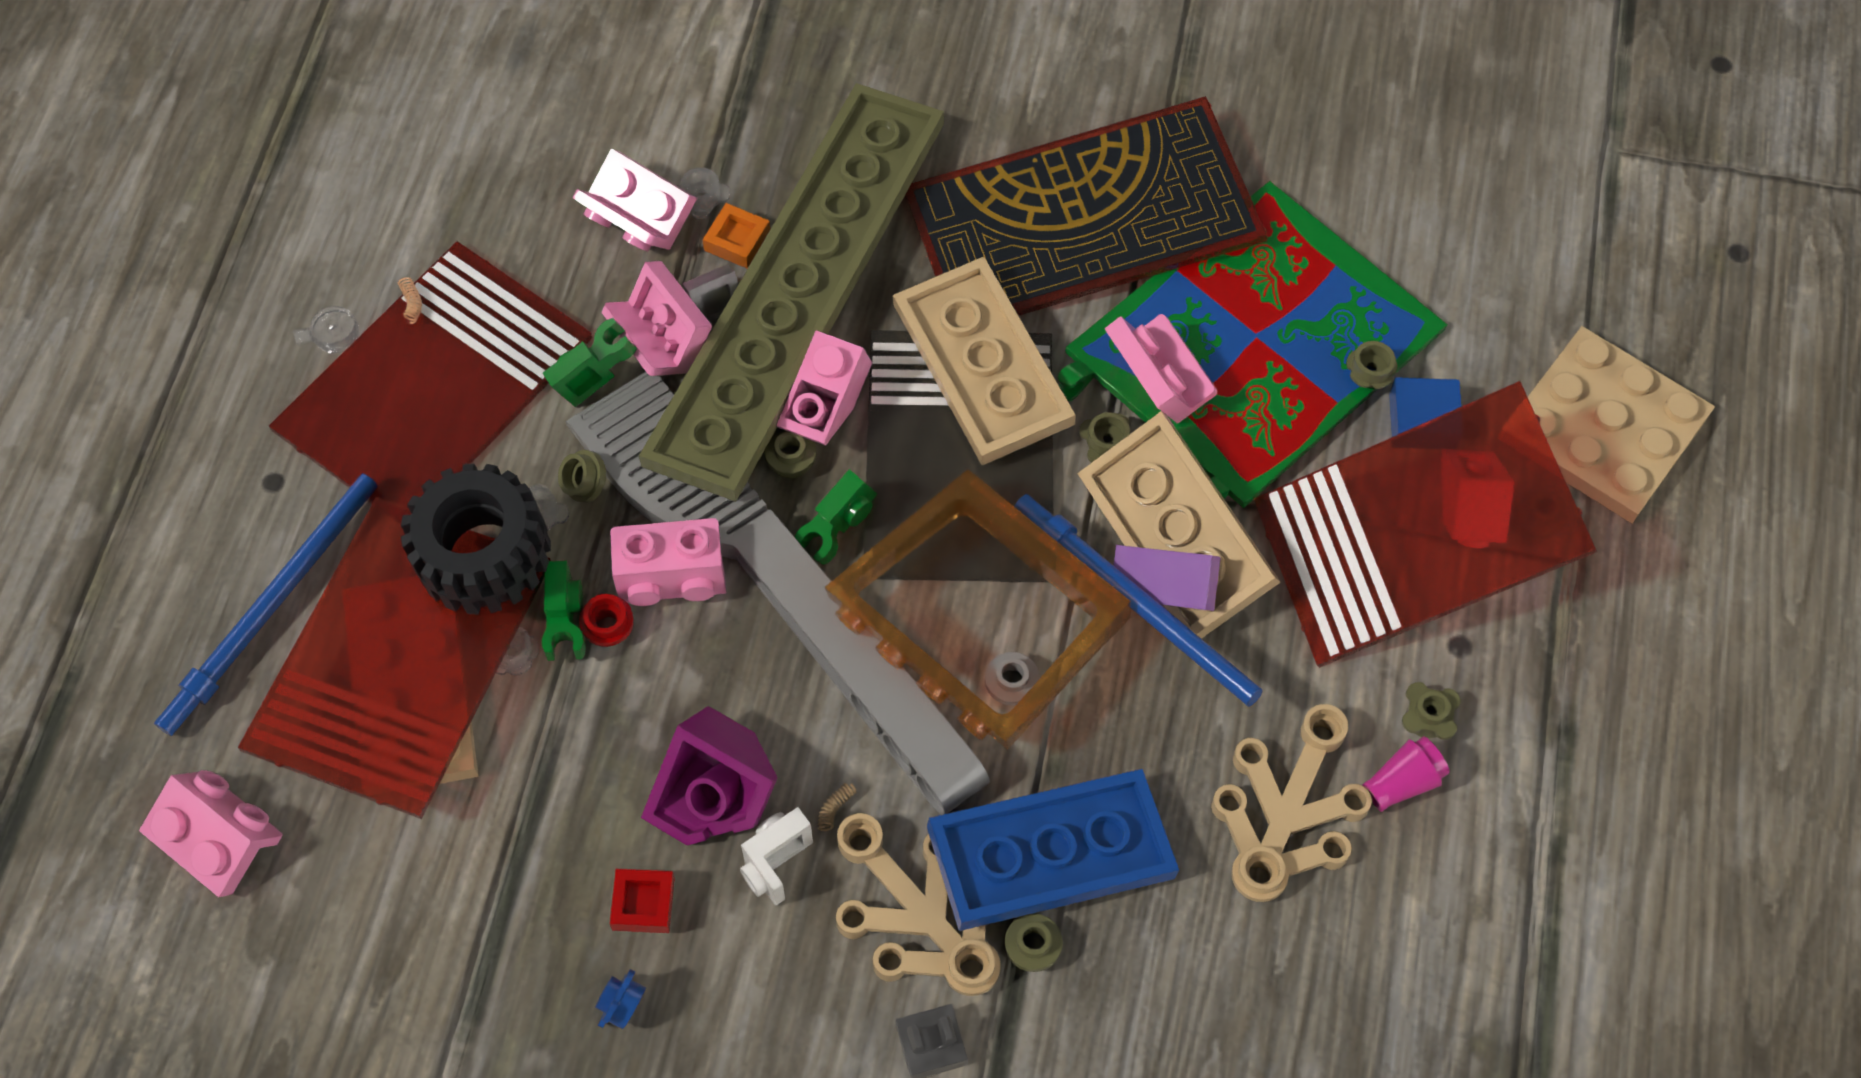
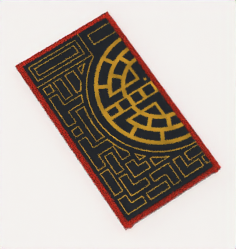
(1092, 208)

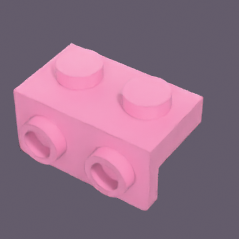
(661, 322)
(667, 561)
(208, 829)

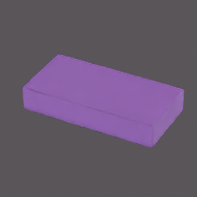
(1171, 576)

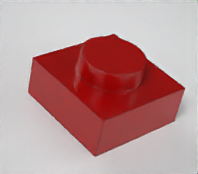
(642, 901)

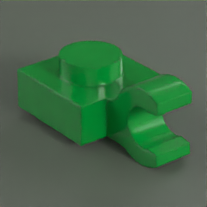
(587, 368)
(842, 507)
(561, 600)

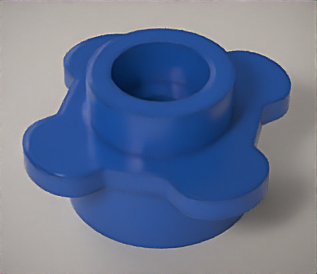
(619, 1000)

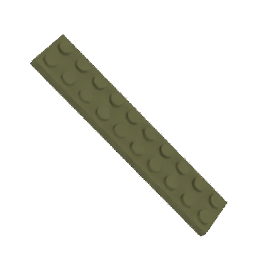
(790, 290)

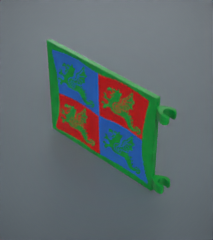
(1271, 338)

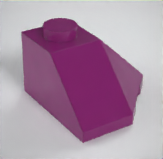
(710, 780)

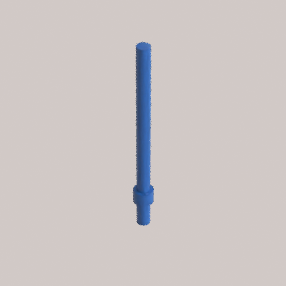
(1142, 603)
(200, 683)

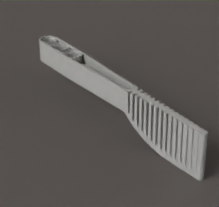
(794, 585)

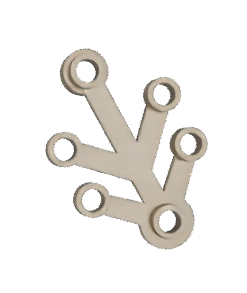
(1286, 811)
(920, 916)

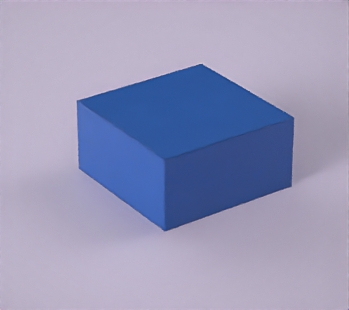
(1421, 400)

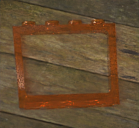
(1051, 560)

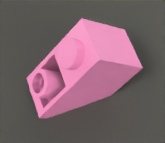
(825, 388)

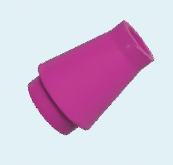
(1407, 773)

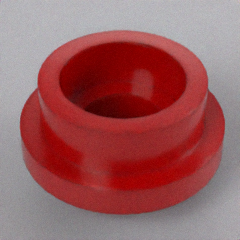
(601, 607)

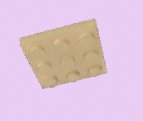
(1614, 422)

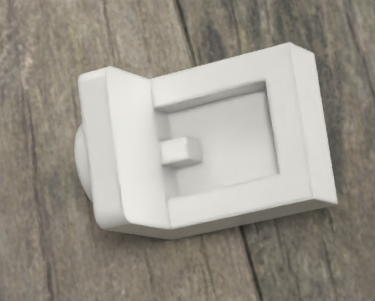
(774, 843)

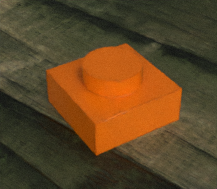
(736, 235)

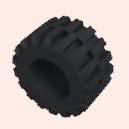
(462, 503)

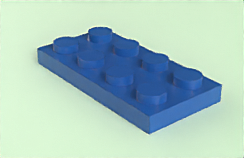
(1051, 849)

